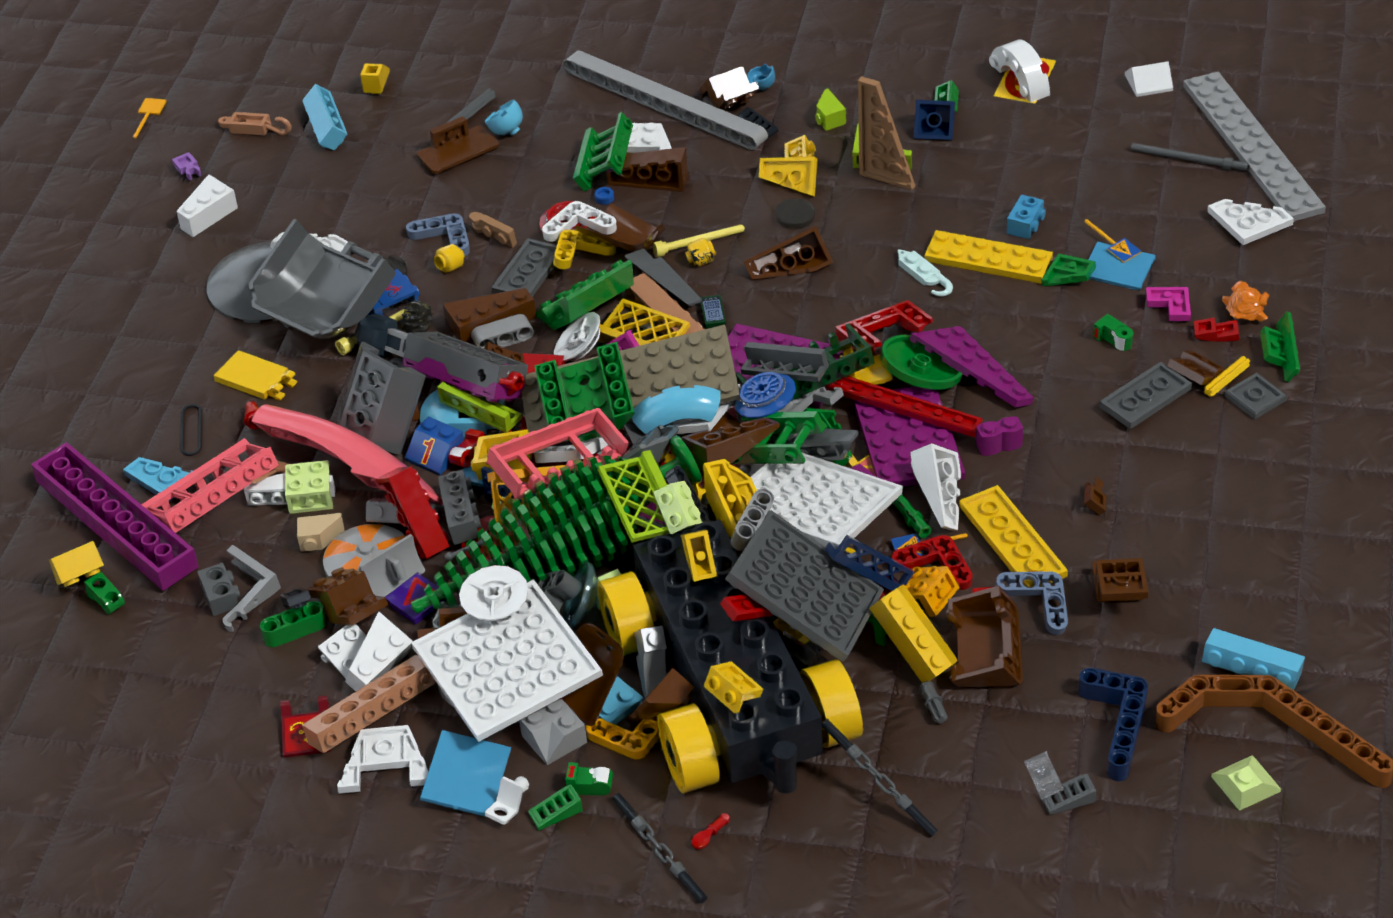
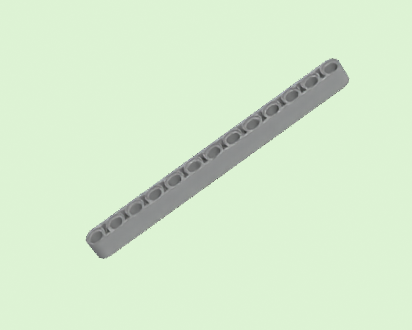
(666, 100)

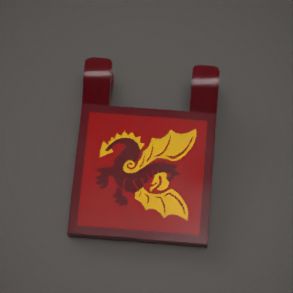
(293, 735)

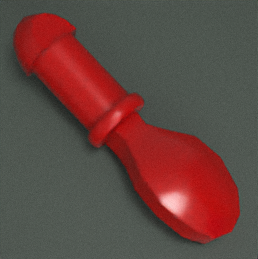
(702, 838)

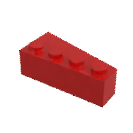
(414, 510)

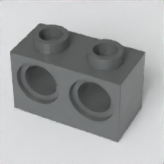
(218, 588)

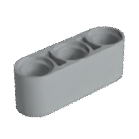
(503, 332)
(752, 518)

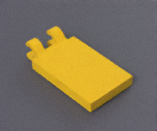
(255, 376)

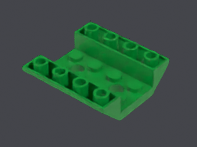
(586, 295)
(606, 389)

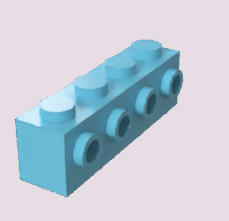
(324, 117)
(1252, 657)

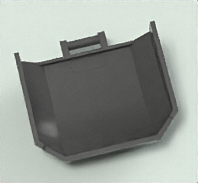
(317, 285)

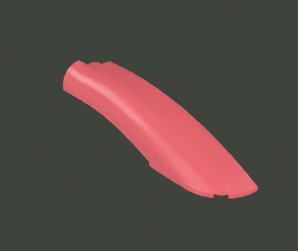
(362, 455)

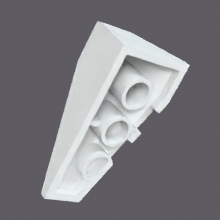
(937, 474)

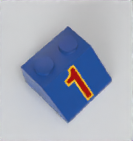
(432, 445)

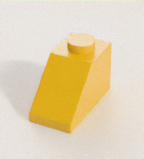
(699, 555)

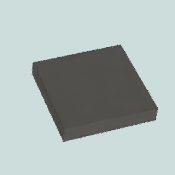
(1255, 396)

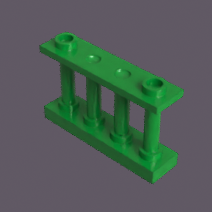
(593, 145)
(780, 453)

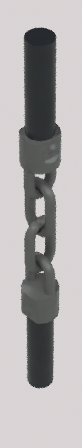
(902, 801)
(677, 868)

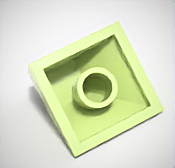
(1246, 782)

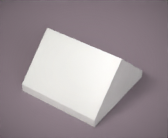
(1150, 79)

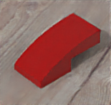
(1219, 332)

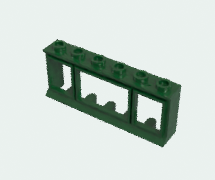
(837, 368)

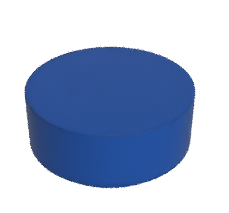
(604, 196)

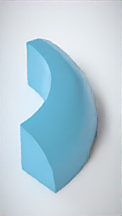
(676, 404)

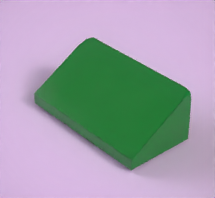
(947, 92)

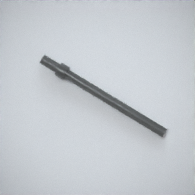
(1227, 163)

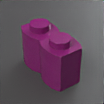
(999, 436)

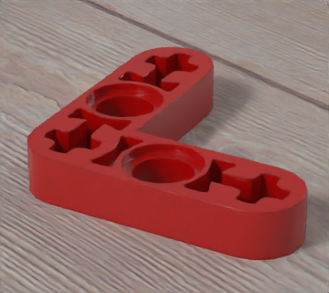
(936, 553)

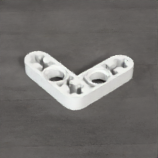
(578, 213)
(568, 452)

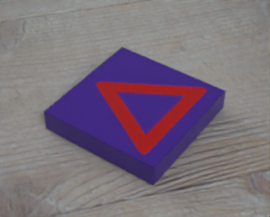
(410, 590)

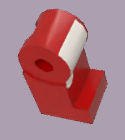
(464, 452)

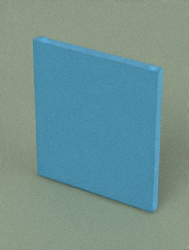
(1114, 272)

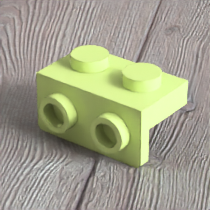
(677, 506)

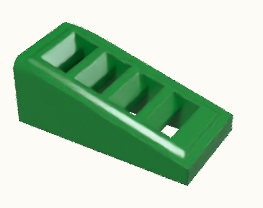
(559, 798)

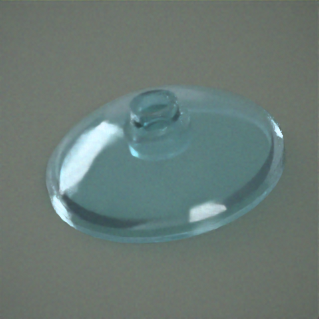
(580, 606)

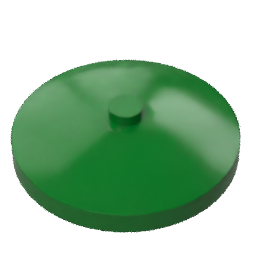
(917, 366)

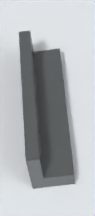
(785, 358)

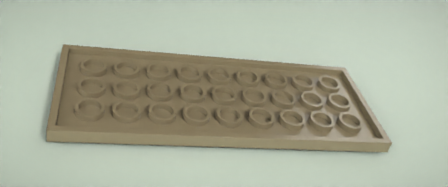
(681, 361)

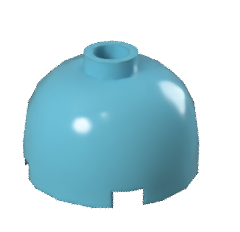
(505, 119)

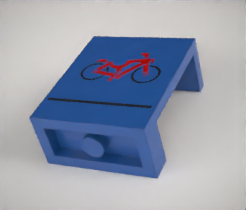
(396, 291)

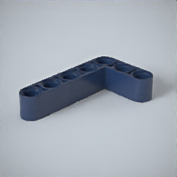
(1131, 695)

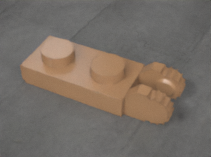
(492, 228)

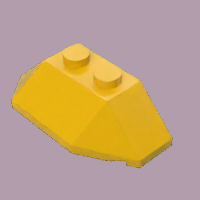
(727, 492)

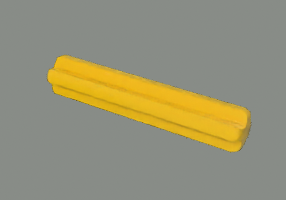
(1226, 376)

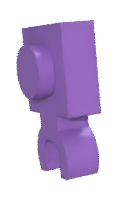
(186, 164)

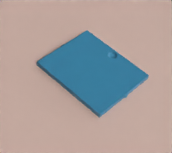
(465, 773)

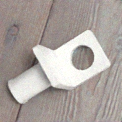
(508, 799)

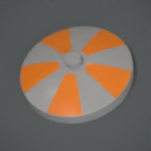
(358, 546)

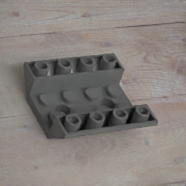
(385, 405)

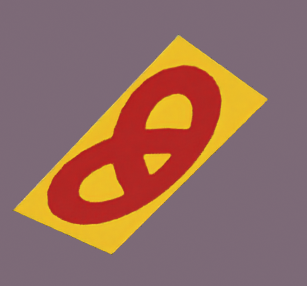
(1010, 86)

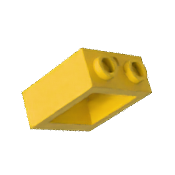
(486, 442)

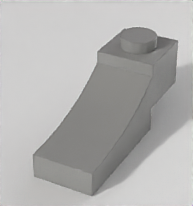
(651, 657)

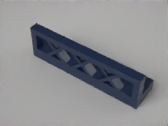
(869, 569)

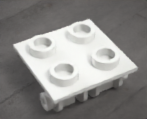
(343, 648)

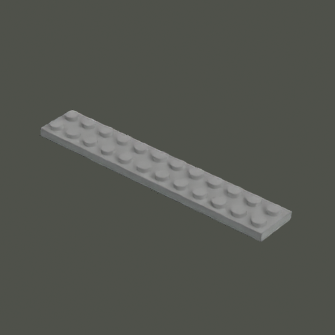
(1254, 146)

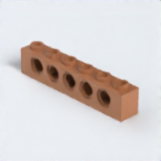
(368, 704)

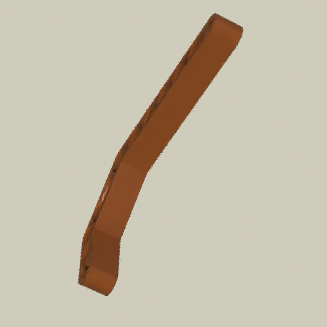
(1284, 704)

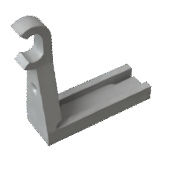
(266, 585)

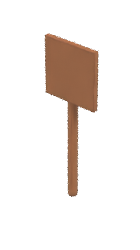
(281, 468)

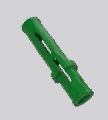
(918, 524)

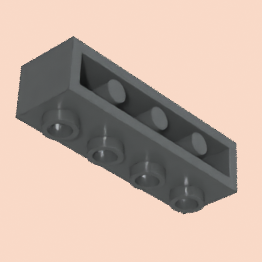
(459, 506)

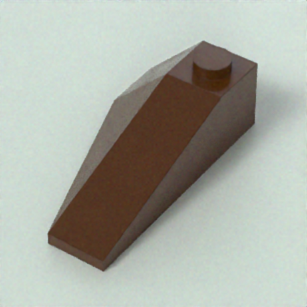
(794, 256)
(729, 442)
(666, 696)

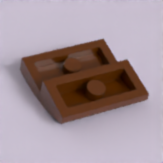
(1195, 367)

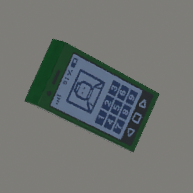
(713, 311)

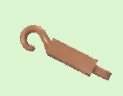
(253, 124)

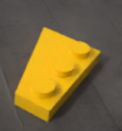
(790, 172)

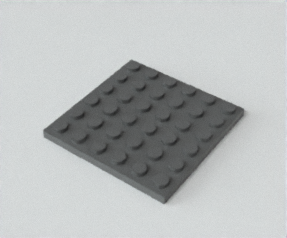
(805, 586)

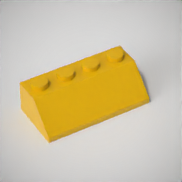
(913, 634)

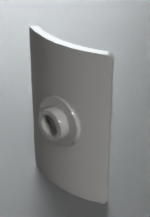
(392, 566)

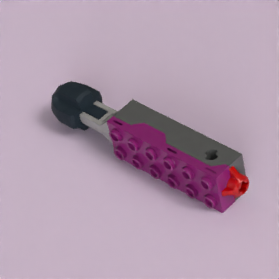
(446, 359)

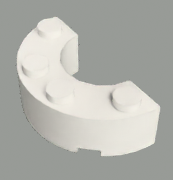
(1025, 63)

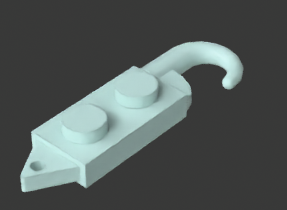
(924, 271)

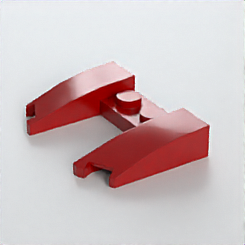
(903, 314)

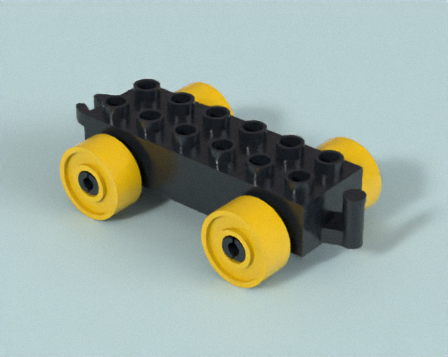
(768, 730)

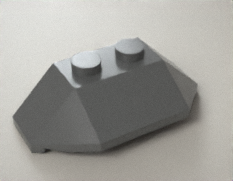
(656, 441)

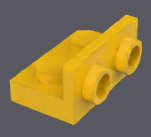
(800, 148)
(731, 685)

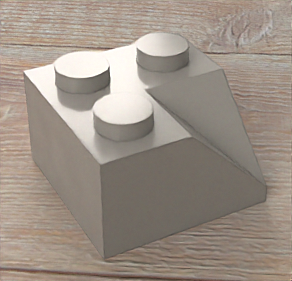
(553, 731)

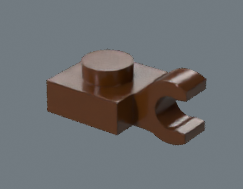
(1094, 497)

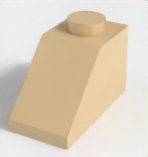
(318, 531)

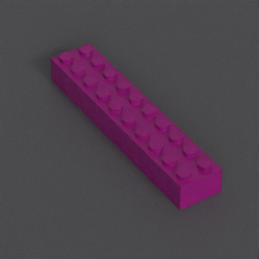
(115, 516)

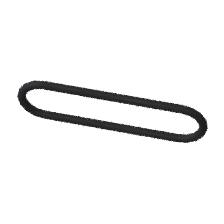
(182, 429)

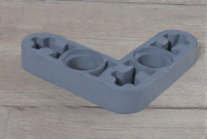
(454, 225)
(1046, 591)

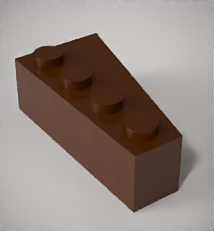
(653, 170)
(470, 313)

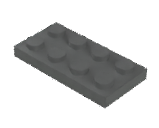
(527, 268)
(1145, 395)

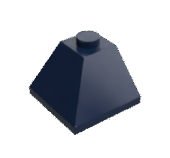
(934, 119)

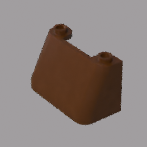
(986, 639)

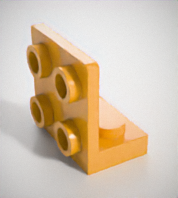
(932, 587)

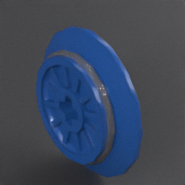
(765, 394)

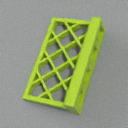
(651, 478)

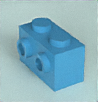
(1025, 217)

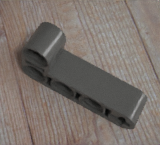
(559, 587)

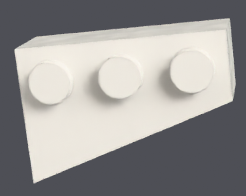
(206, 206)
(379, 653)

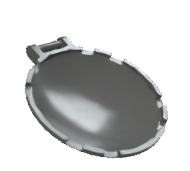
(230, 280)

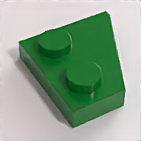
(1068, 270)

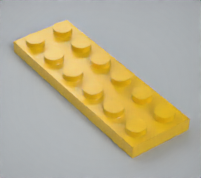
(988, 256)
(1010, 534)

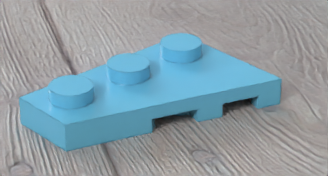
(153, 475)

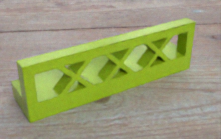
(478, 407)

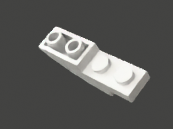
(272, 491)

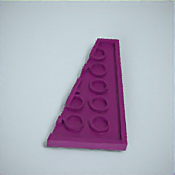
(969, 358)

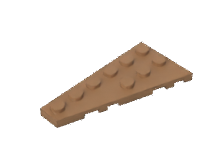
(879, 145)

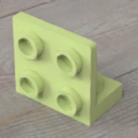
(308, 487)

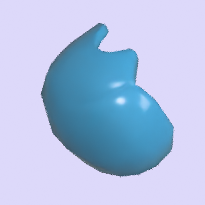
(763, 76)

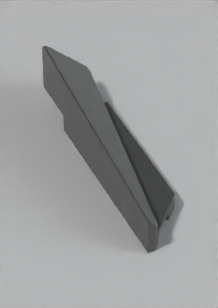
(830, 445)

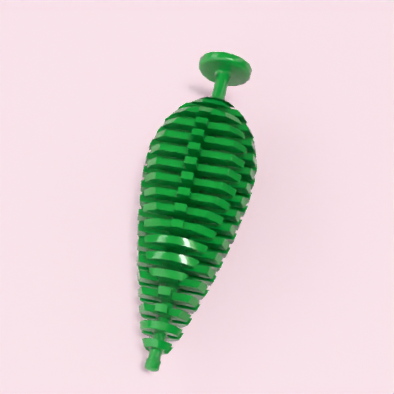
(557, 526)

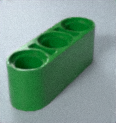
(293, 624)

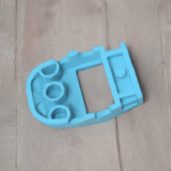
(435, 409)

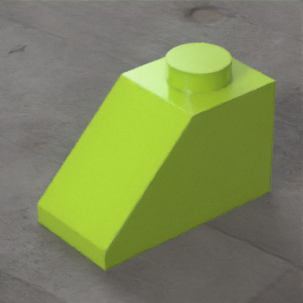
(830, 111)

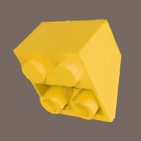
(76, 563)

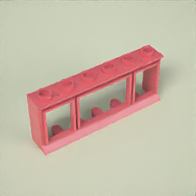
(552, 434)
(210, 495)

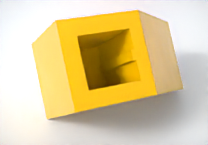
(374, 78)

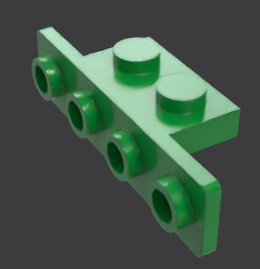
(1280, 346)

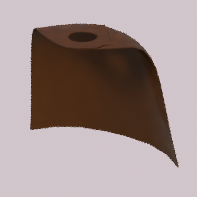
(631, 232)
(590, 698)

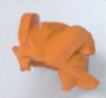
(1246, 302)

